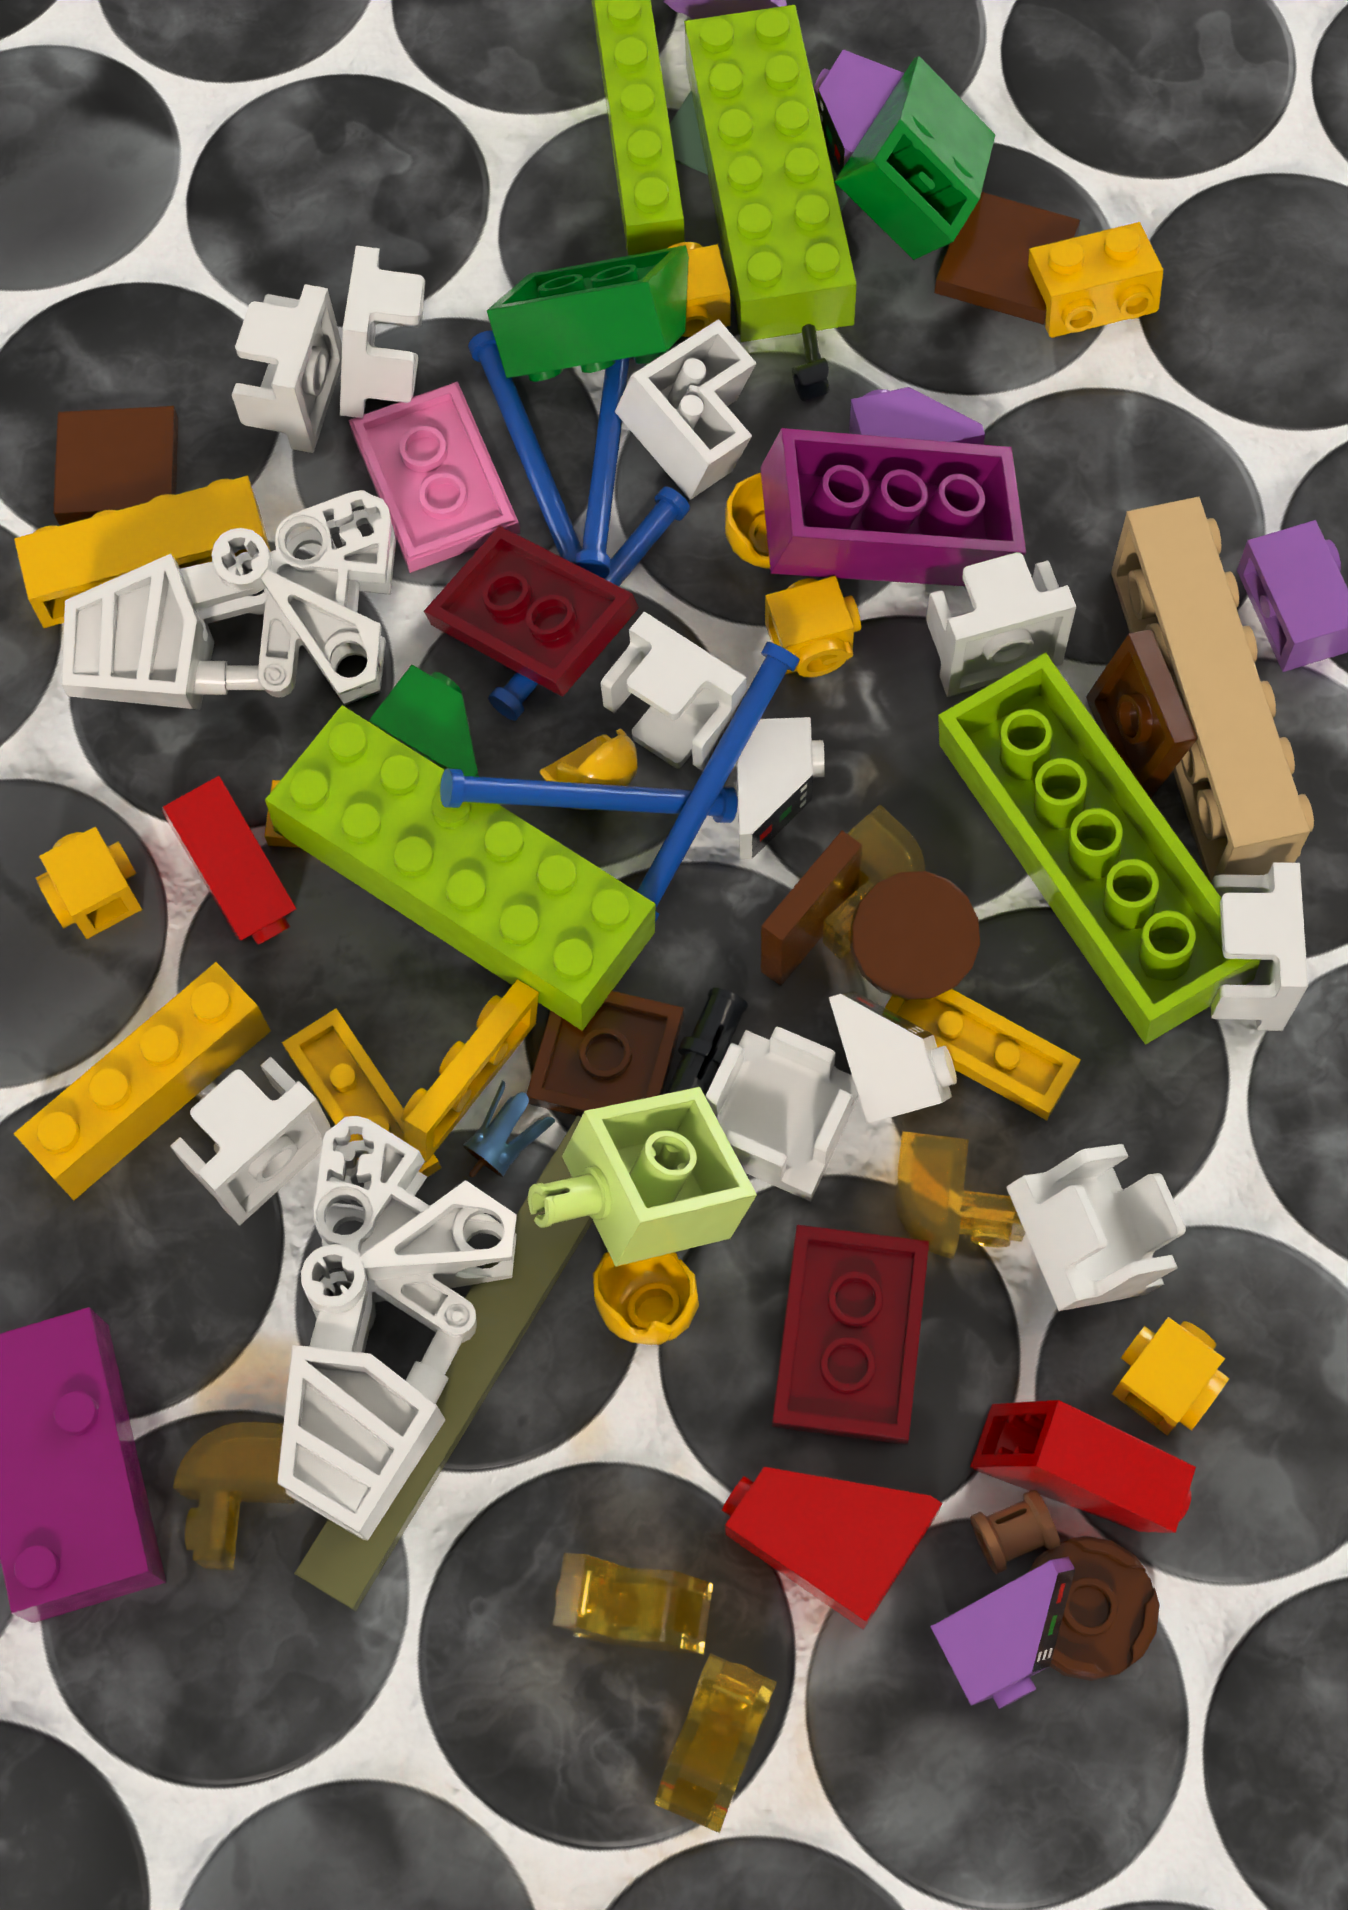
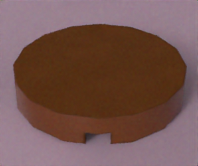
(914, 935)
(1107, 1612)

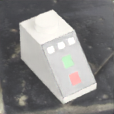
(775, 779)
(891, 1059)

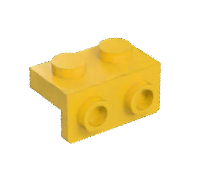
(1097, 279)

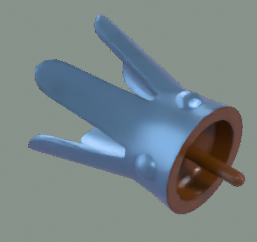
(489, 1142)

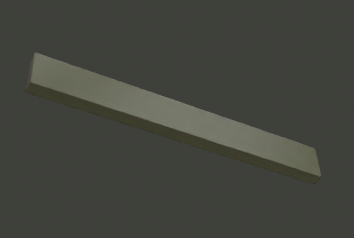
(504, 1310)

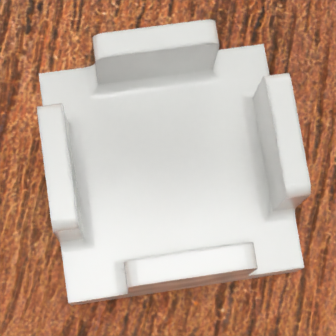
(373, 299)
(304, 365)
(1010, 622)
(686, 689)
(1266, 923)
(782, 1108)
(255, 1138)
(1093, 1234)

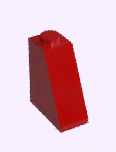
(230, 861)
(1084, 1464)
(830, 1534)

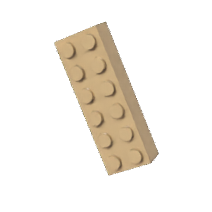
(1238, 770)

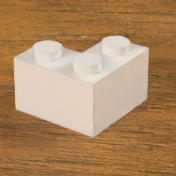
(682, 408)

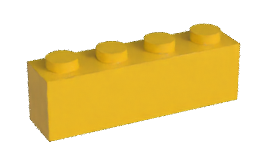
(89, 552)
(144, 1081)

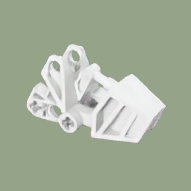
(149, 629)
(348, 1417)

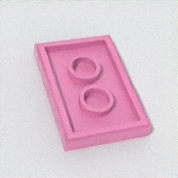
(433, 476)

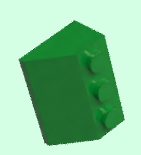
(592, 314)

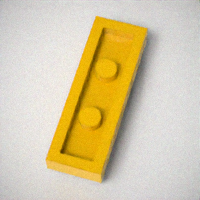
(993, 1049)
(469, 1068)
(346, 1077)

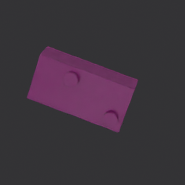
(887, 507)
(69, 1472)

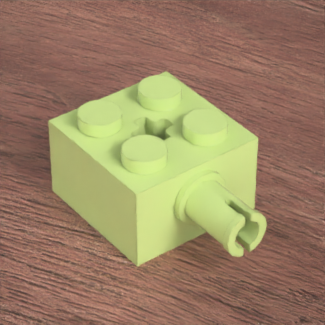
(649, 1177)

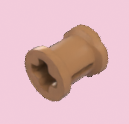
(1015, 1531)

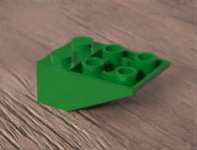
(920, 163)

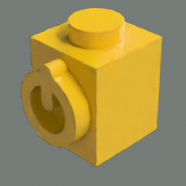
(706, 289)
(813, 624)
(88, 882)
(1171, 1375)

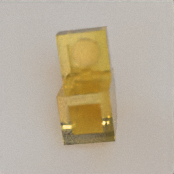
(885, 852)
(934, 1202)
(222, 1471)
(632, 1605)
(715, 1742)

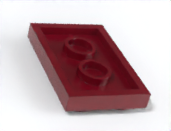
(531, 610)
(851, 1334)

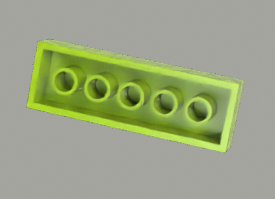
(769, 173)
(1093, 845)
(463, 871)

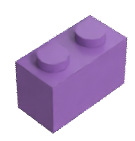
(1297, 594)

